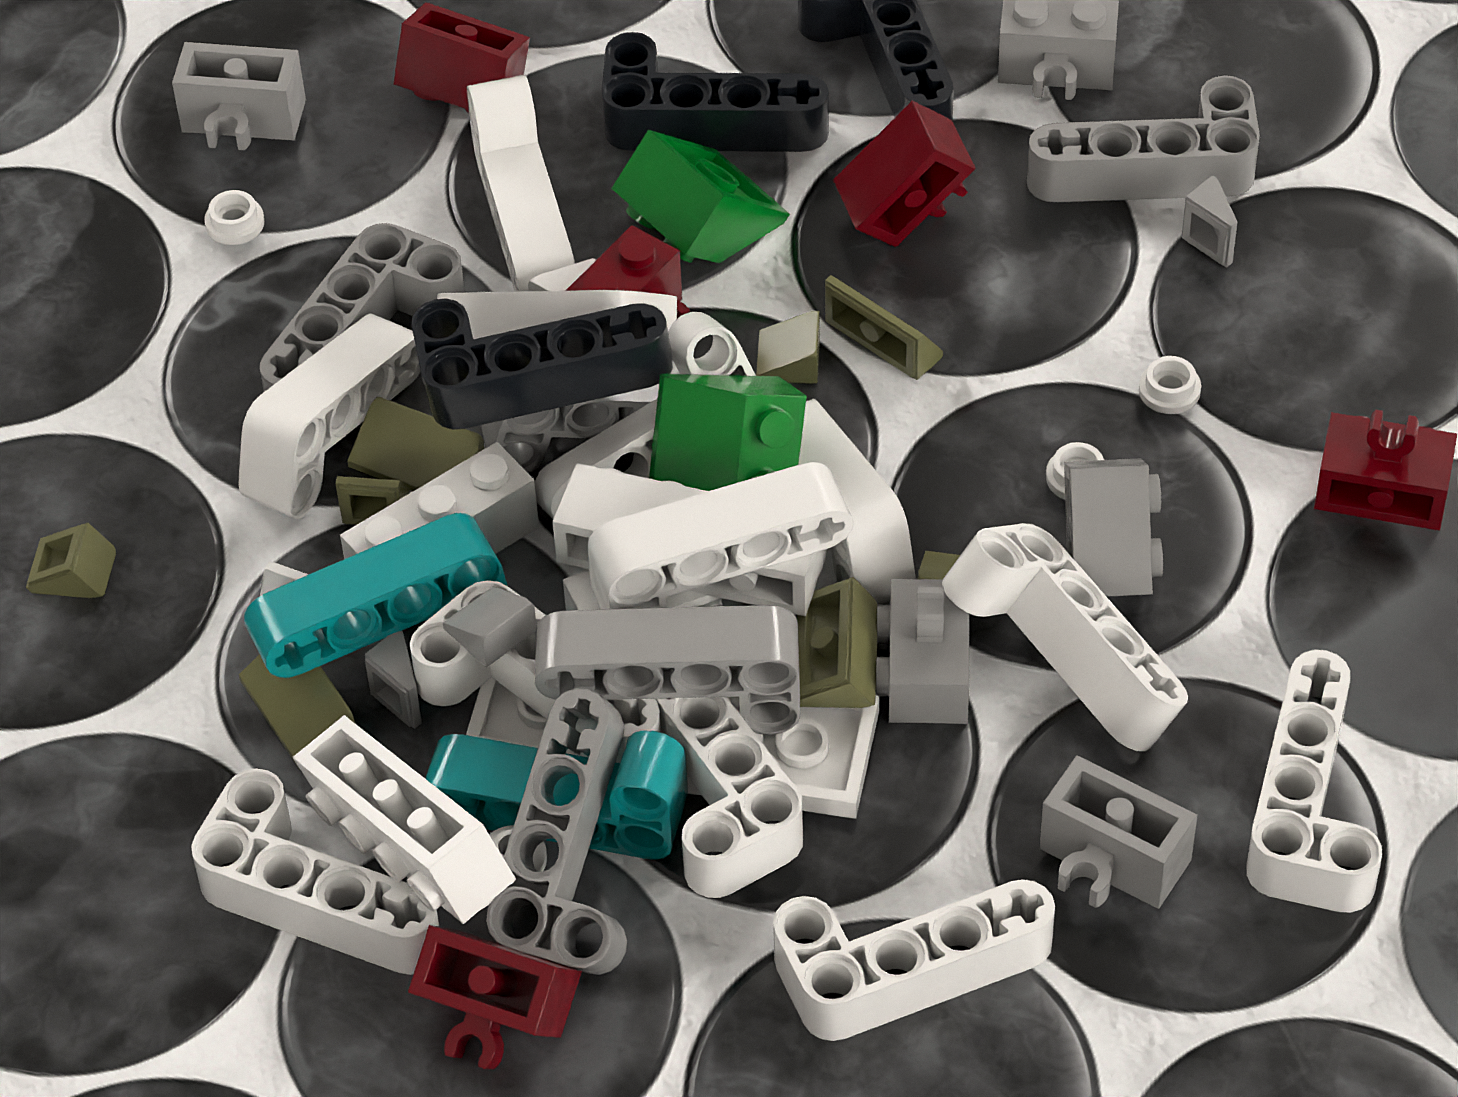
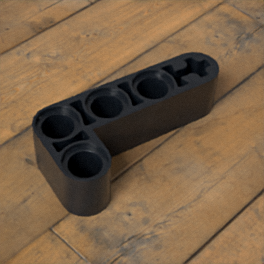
(895, 42)
(709, 108)
(535, 366)

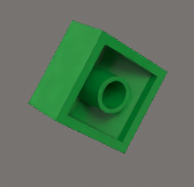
(695, 198)
(725, 429)

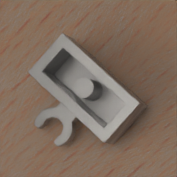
(1058, 44)
(239, 92)
(1110, 523)
(927, 654)
(1115, 834)

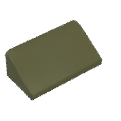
(879, 330)
(409, 445)
(838, 647)
(294, 706)

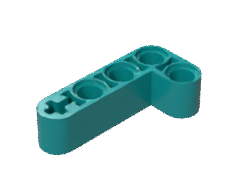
(369, 595)
(637, 810)

